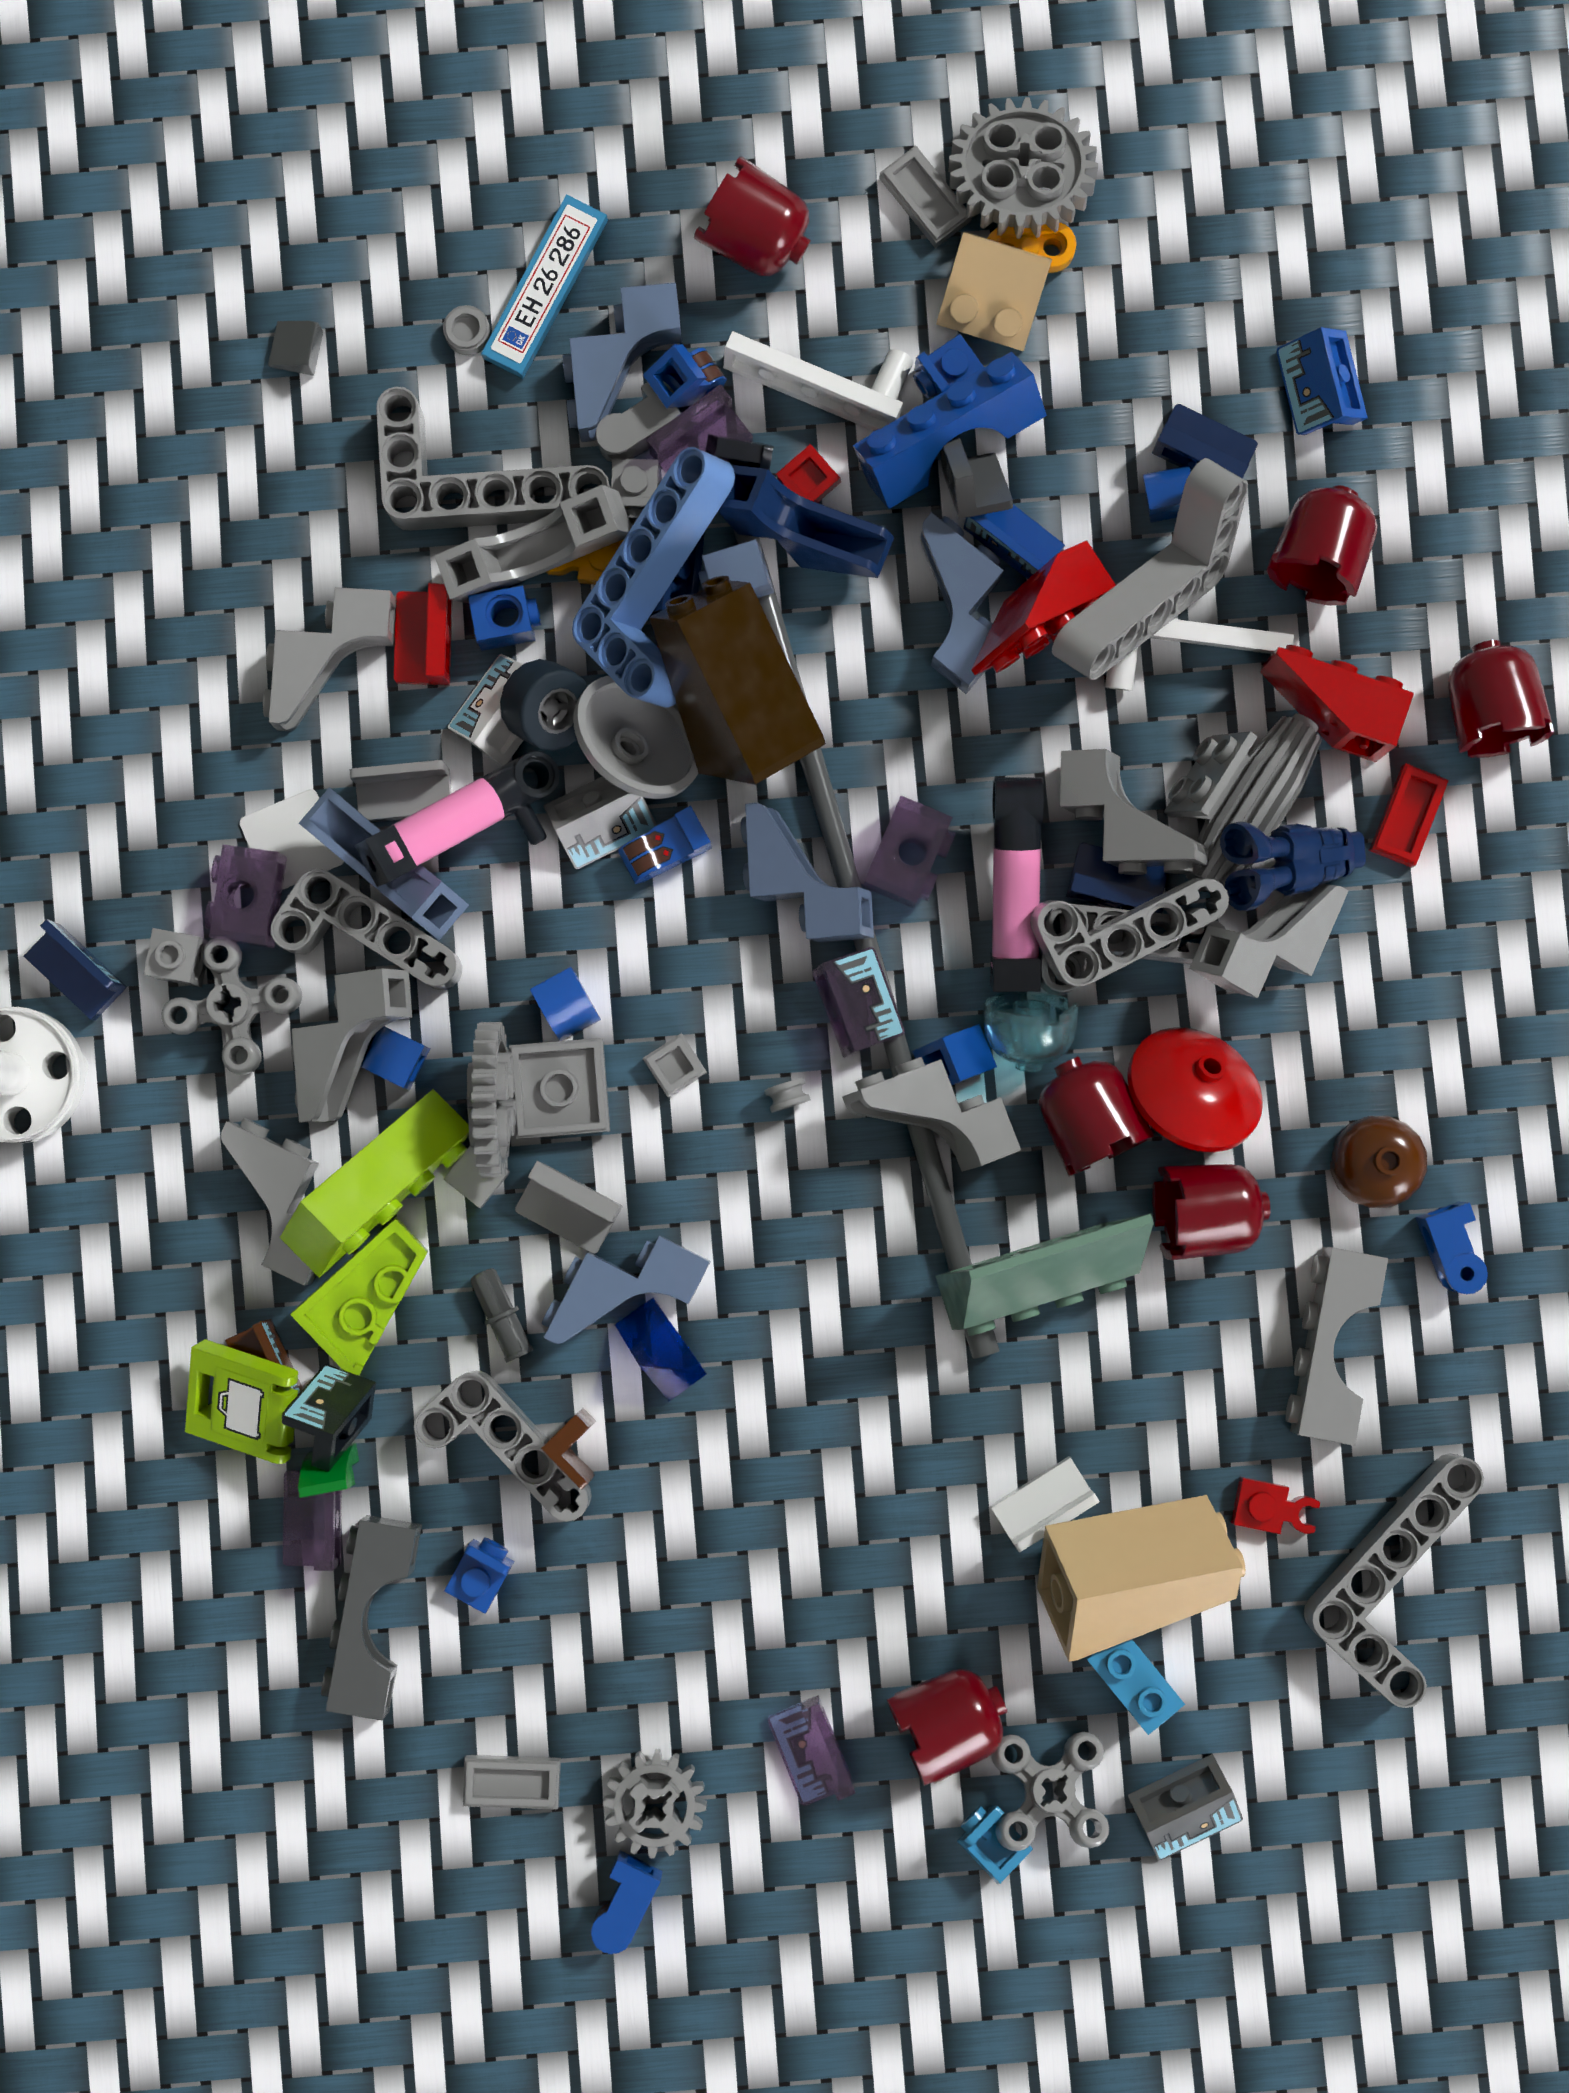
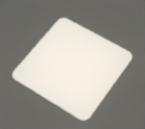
(279, 830)

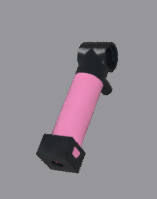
(460, 817)
(1016, 883)

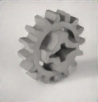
(669, 1819)

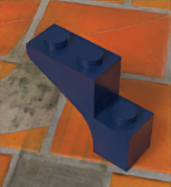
(807, 530)

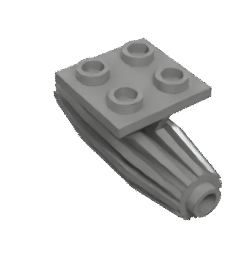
(1238, 786)

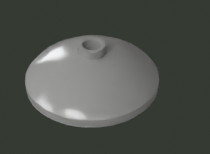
(633, 741)

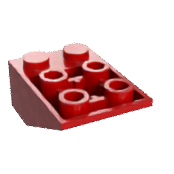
(1043, 607)
(1349, 708)

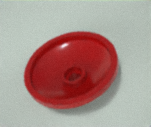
(1194, 1089)

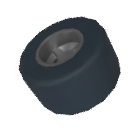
(541, 703)

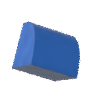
(1165, 492)
(565, 1004)
(962, 1054)
(395, 1057)

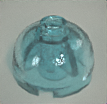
(1030, 1030)

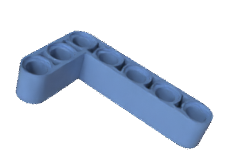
(644, 568)

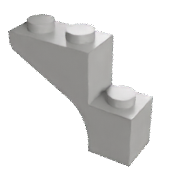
(306, 660)
(1131, 838)
(1285, 937)
(332, 1053)
(926, 1099)
(281, 1180)

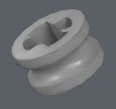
(787, 1095)

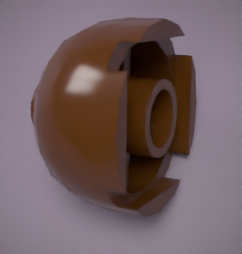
(1378, 1161)

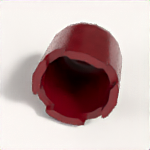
(756, 221)
(1325, 545)
(1497, 700)
(1091, 1114)
(1208, 1210)
(950, 1721)

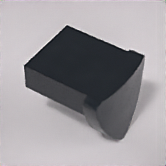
(756, 453)

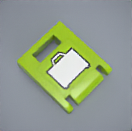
(244, 1401)

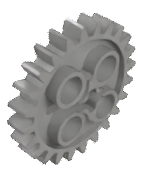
(1023, 167)
(491, 1109)

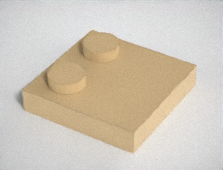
(993, 291)

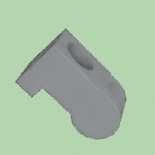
(627, 433)

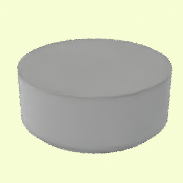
(466, 330)

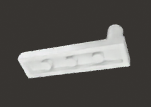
(819, 387)
(1122, 674)

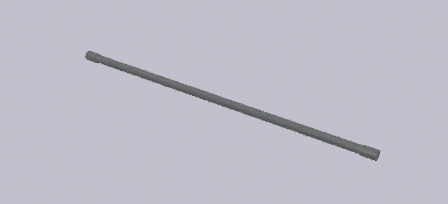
(897, 1048)

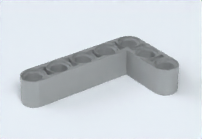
(475, 487)
(1166, 582)
(1387, 1572)

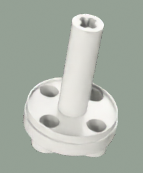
(29, 1078)

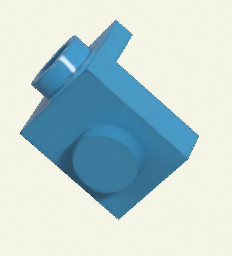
(983, 1846)

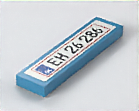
(544, 286)

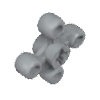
(211, 1008)
(1065, 1807)

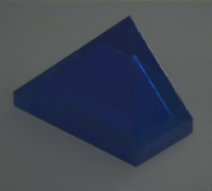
(660, 1349)

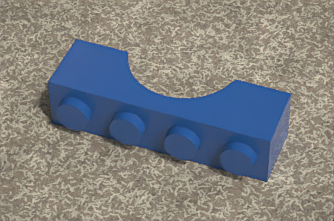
(902, 453)

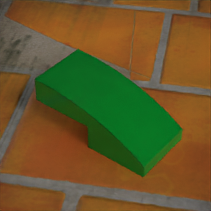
(317, 1481)

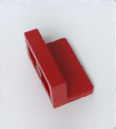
(423, 636)

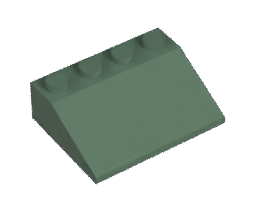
(1045, 1273)

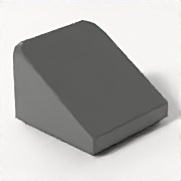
(296, 346)

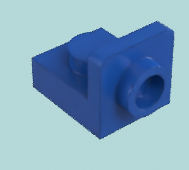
(945, 367)
(480, 1574)

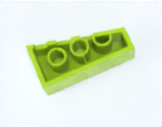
(375, 1182)

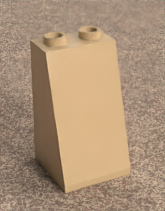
(1135, 1572)

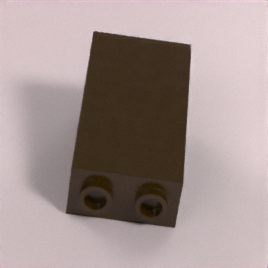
(733, 683)

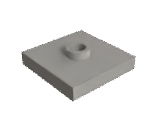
(560, 1088)

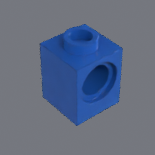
(487, 605)

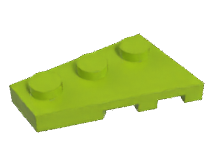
(359, 1299)

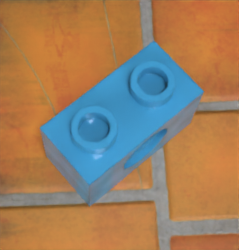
(1137, 1684)

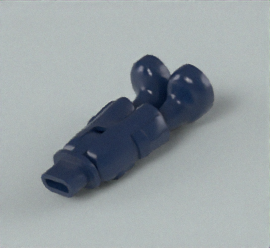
(1302, 859)

